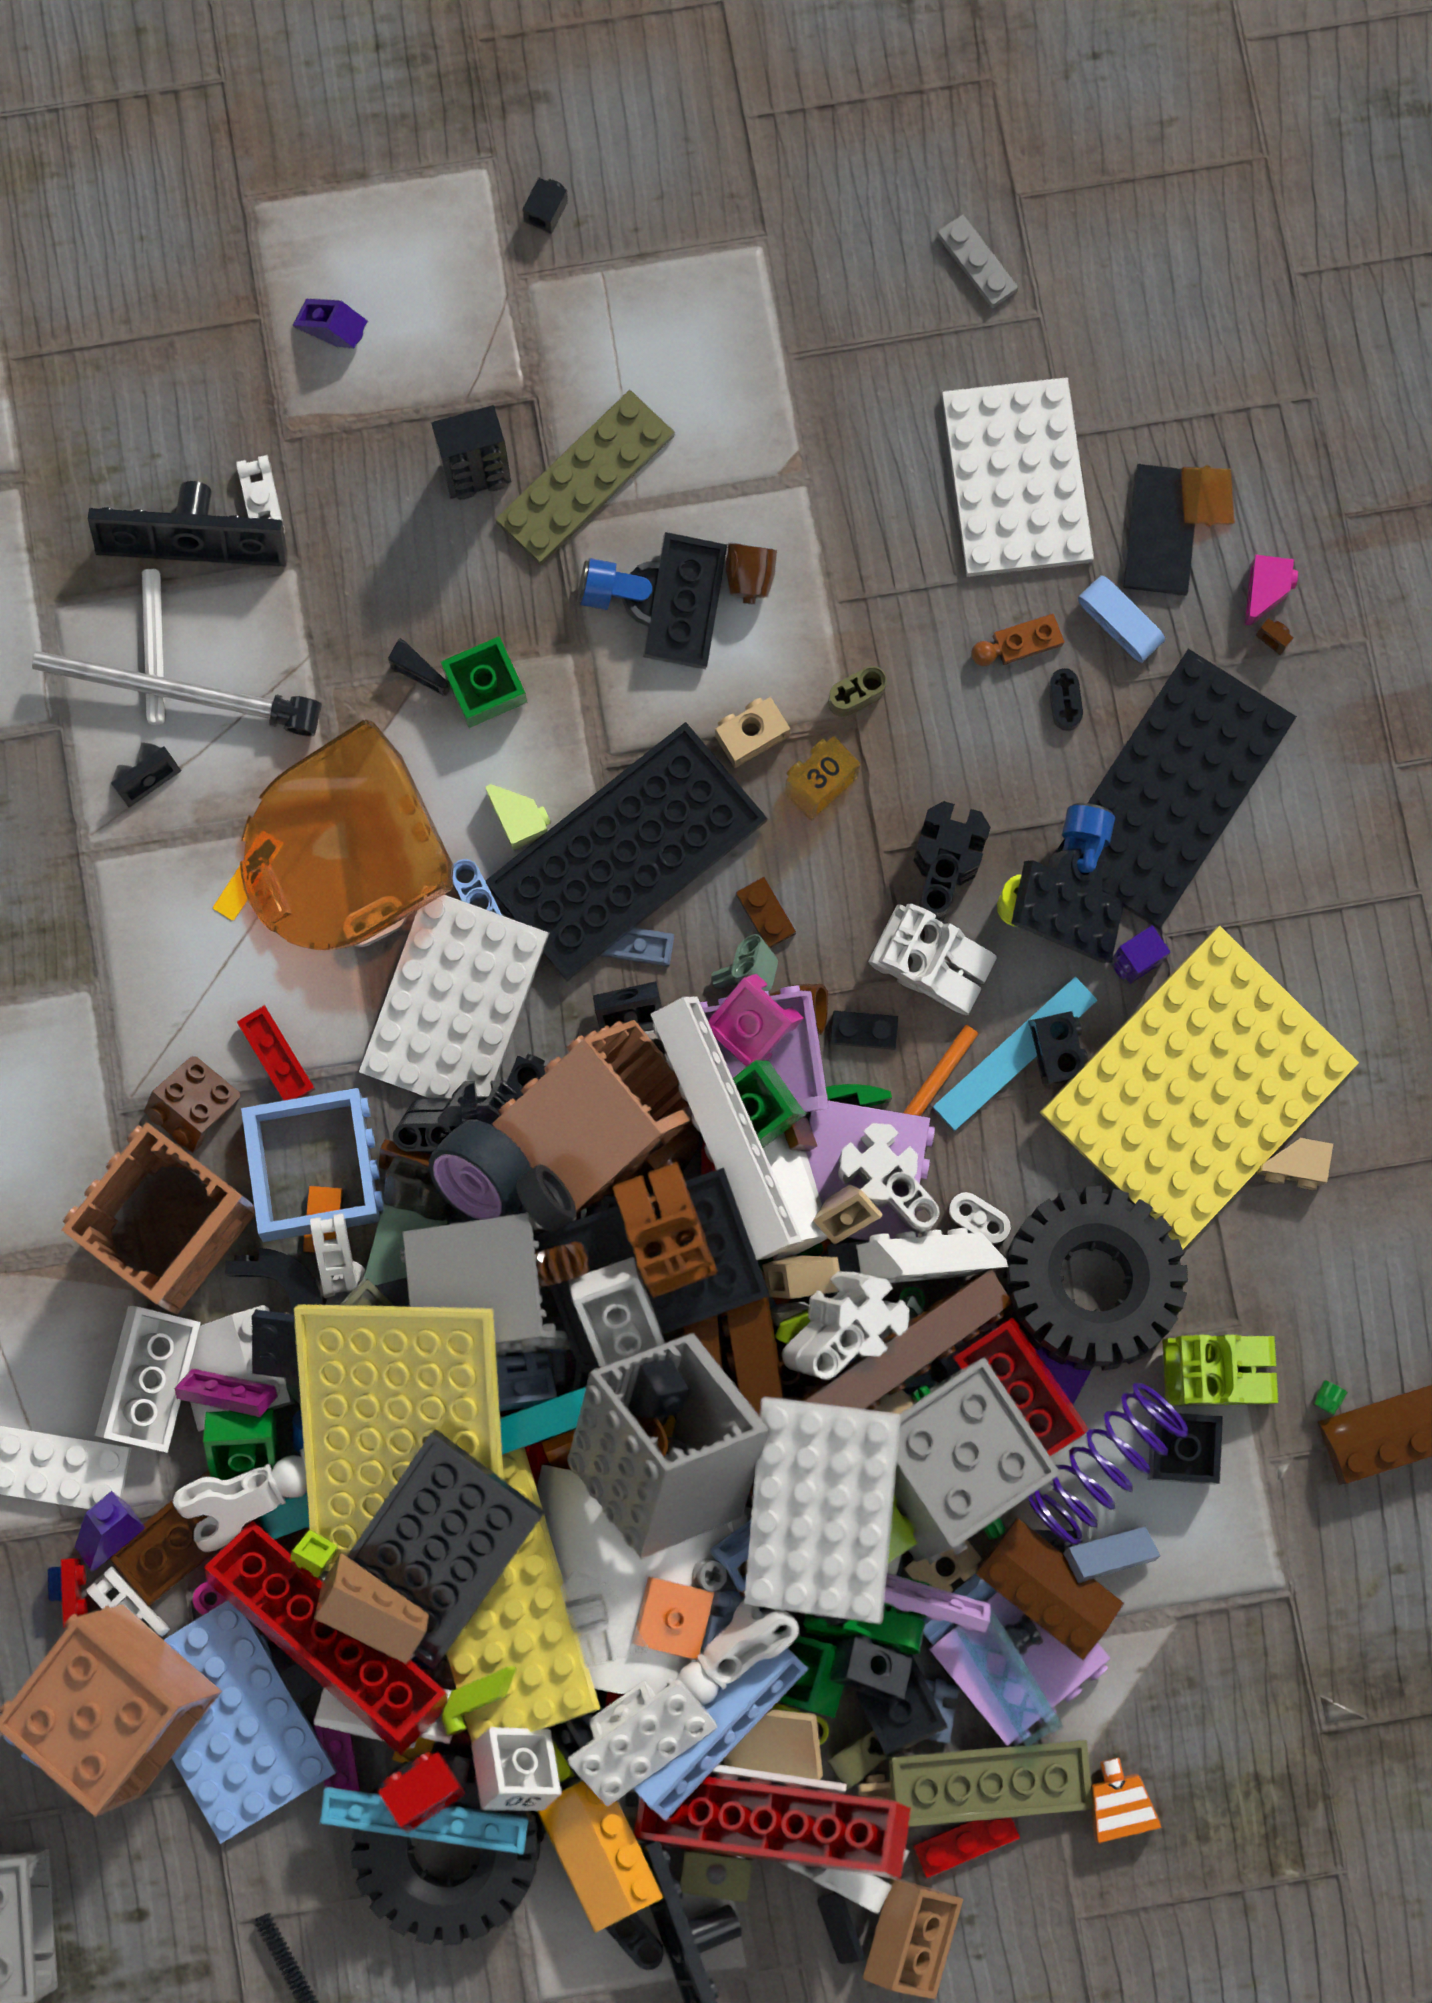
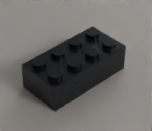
(472, 452)

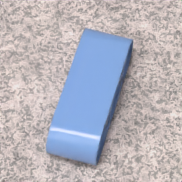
(1121, 618)
(474, 889)

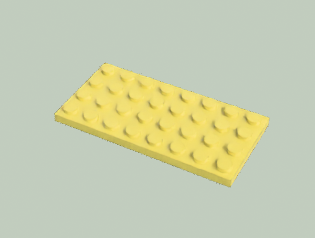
(528, 1628)

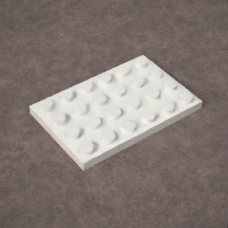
(1017, 477)
(453, 999)
(822, 1510)

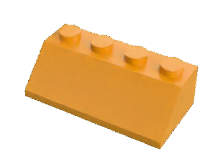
(599, 1856)

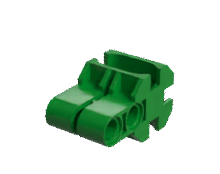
(897, 1628)

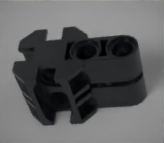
(948, 854)
(433, 1119)

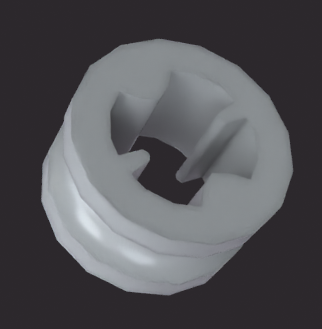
(714, 1567)

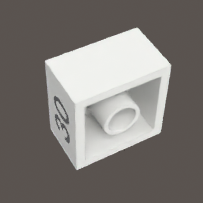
(515, 1769)

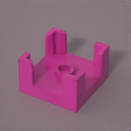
(751, 1021)

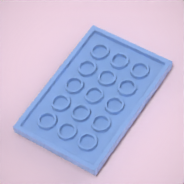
(254, 1740)

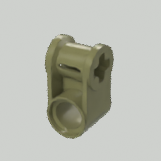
(855, 1761)

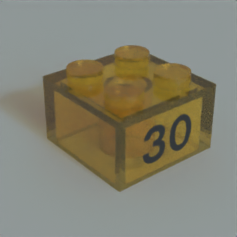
(821, 777)

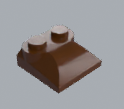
(677, 1150)

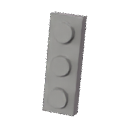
(977, 261)

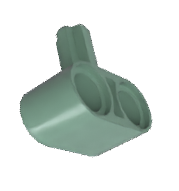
(751, 958)

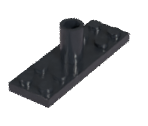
(188, 533)
(686, 1938)

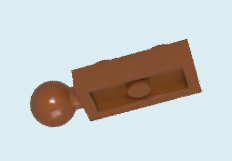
(1019, 641)

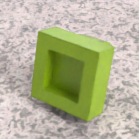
(314, 1553)

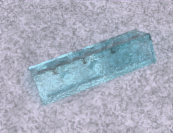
(1022, 1674)

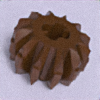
(561, 1263)

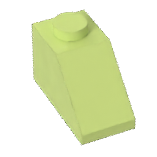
(518, 816)

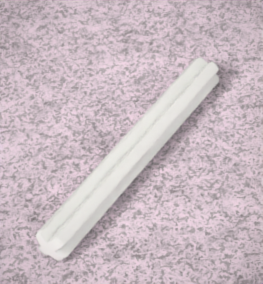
(153, 641)

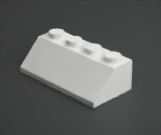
(928, 1256)
(147, 1367)

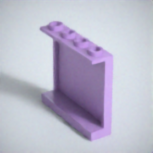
(795, 1055)
(845, 1124)
(1050, 1663)

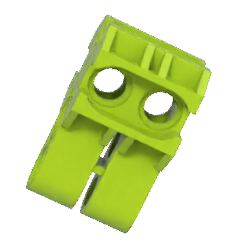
(1204, 1370)

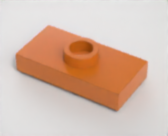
(320, 1201)

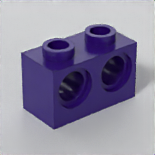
(1140, 955)

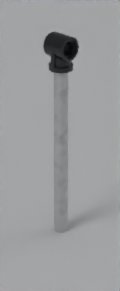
(297, 715)

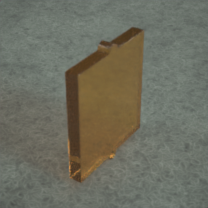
(1207, 495)

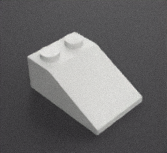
(616, 1312)

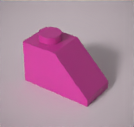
(1268, 585)

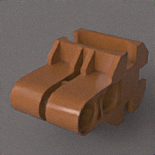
(679, 1223)

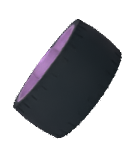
(478, 1171)

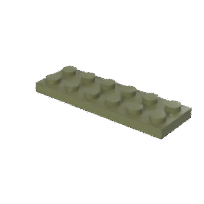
(585, 477)
(993, 1782)

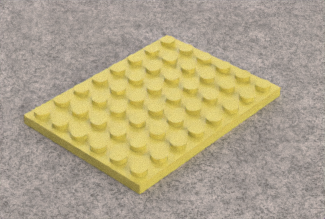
(1200, 1086)
(374, 1394)

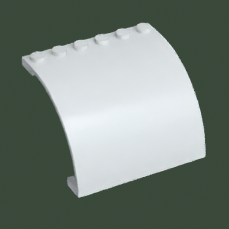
(596, 1547)

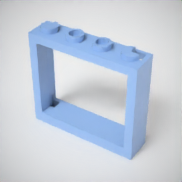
(298, 1226)

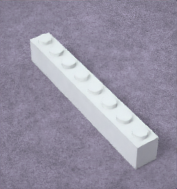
(725, 1124)

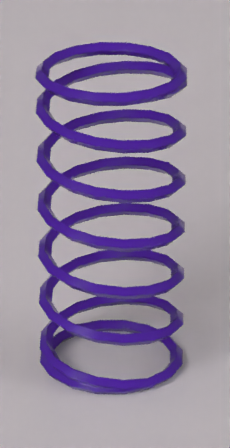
(1177, 1427)

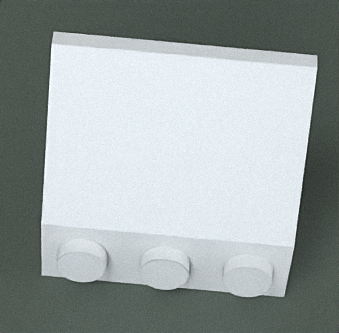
(227, 1350)

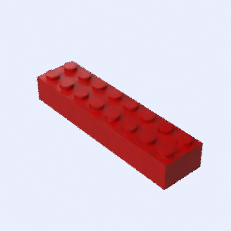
(282, 1602)
(784, 1826)

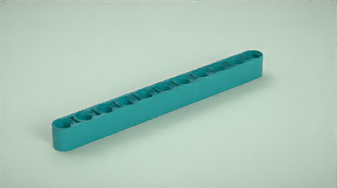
(516, 1432)

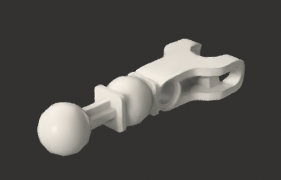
(239, 1499)
(742, 1644)

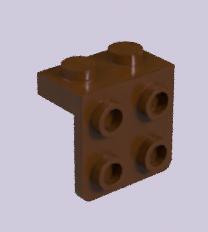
(190, 1102)

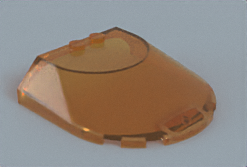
(342, 845)

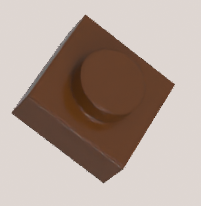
(1275, 635)

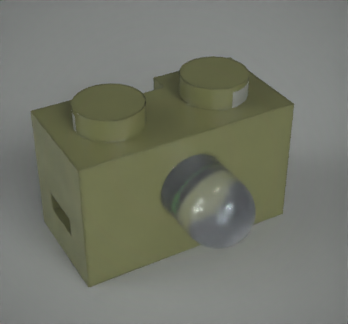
(716, 1875)

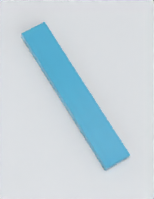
(1009, 1058)
(450, 1825)

